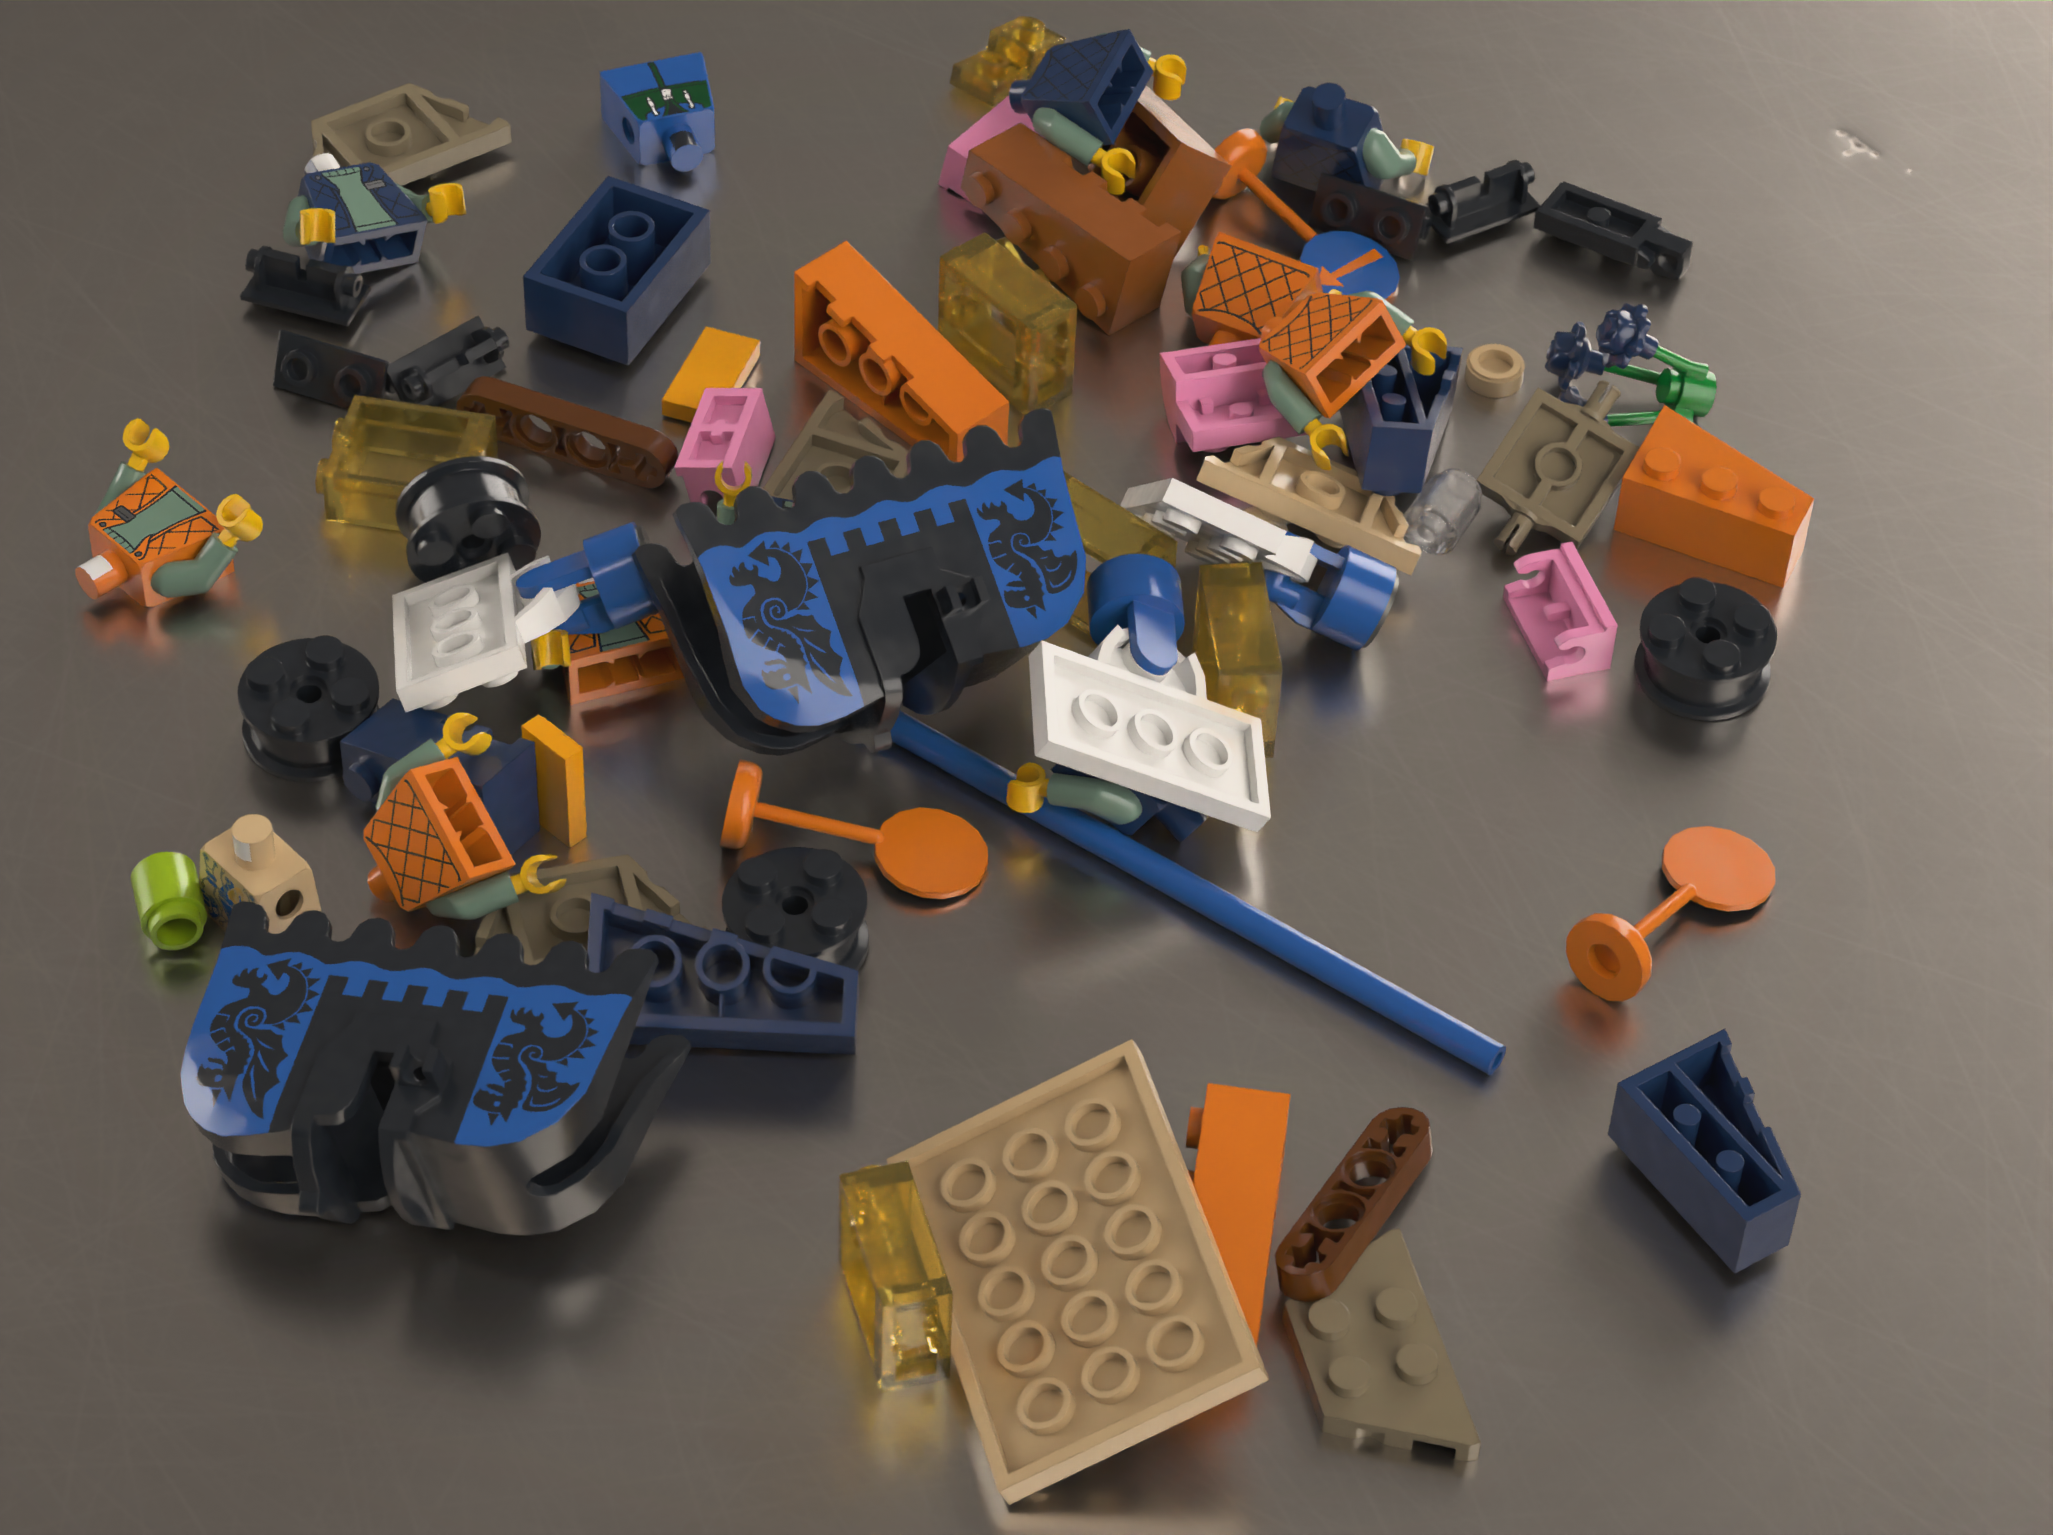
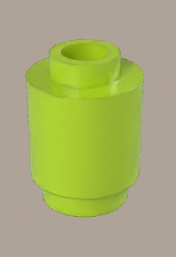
(169, 900)

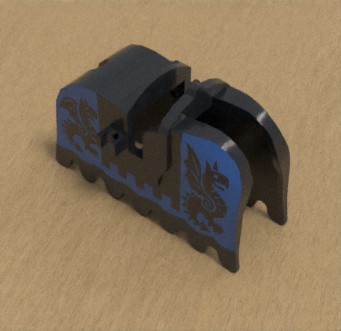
(871, 593)
(422, 1074)

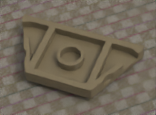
(406, 133)
(831, 446)
(563, 916)
(1379, 1357)

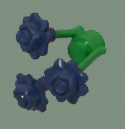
(1623, 335)

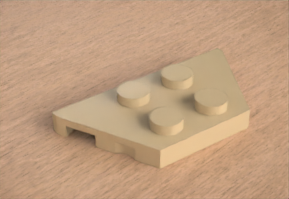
(1293, 489)

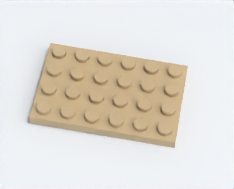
(1079, 1273)

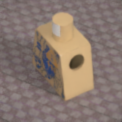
(258, 868)

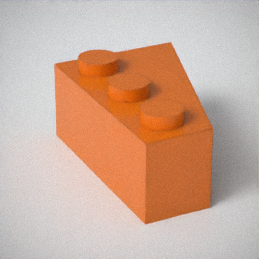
(1712, 502)

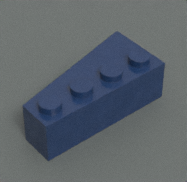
(727, 988)

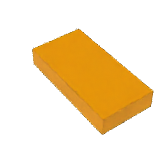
(715, 361)
(558, 780)

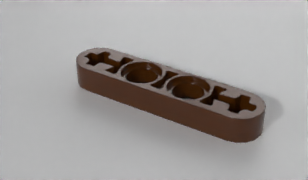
(630, 452)
(1340, 1198)

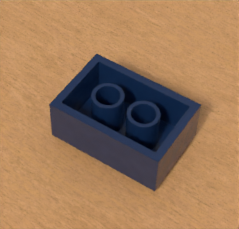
(617, 270)

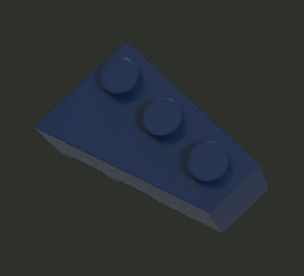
(1400, 422)
(501, 775)
(1707, 1151)

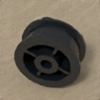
(465, 516)
(1705, 650)
(303, 703)
(800, 903)

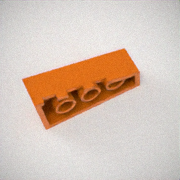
(887, 356)
(1238, 1181)

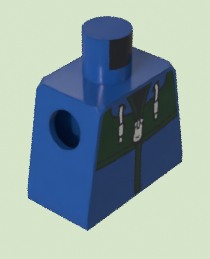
(661, 110)

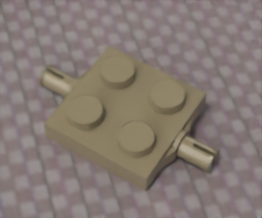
(1557, 468)

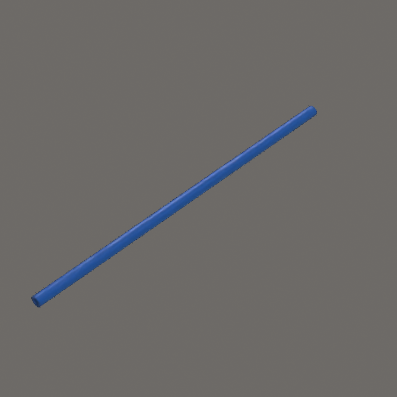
(1210, 901)

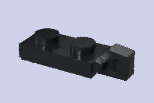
(1613, 230)

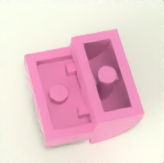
(1219, 397)

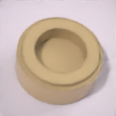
(1494, 371)

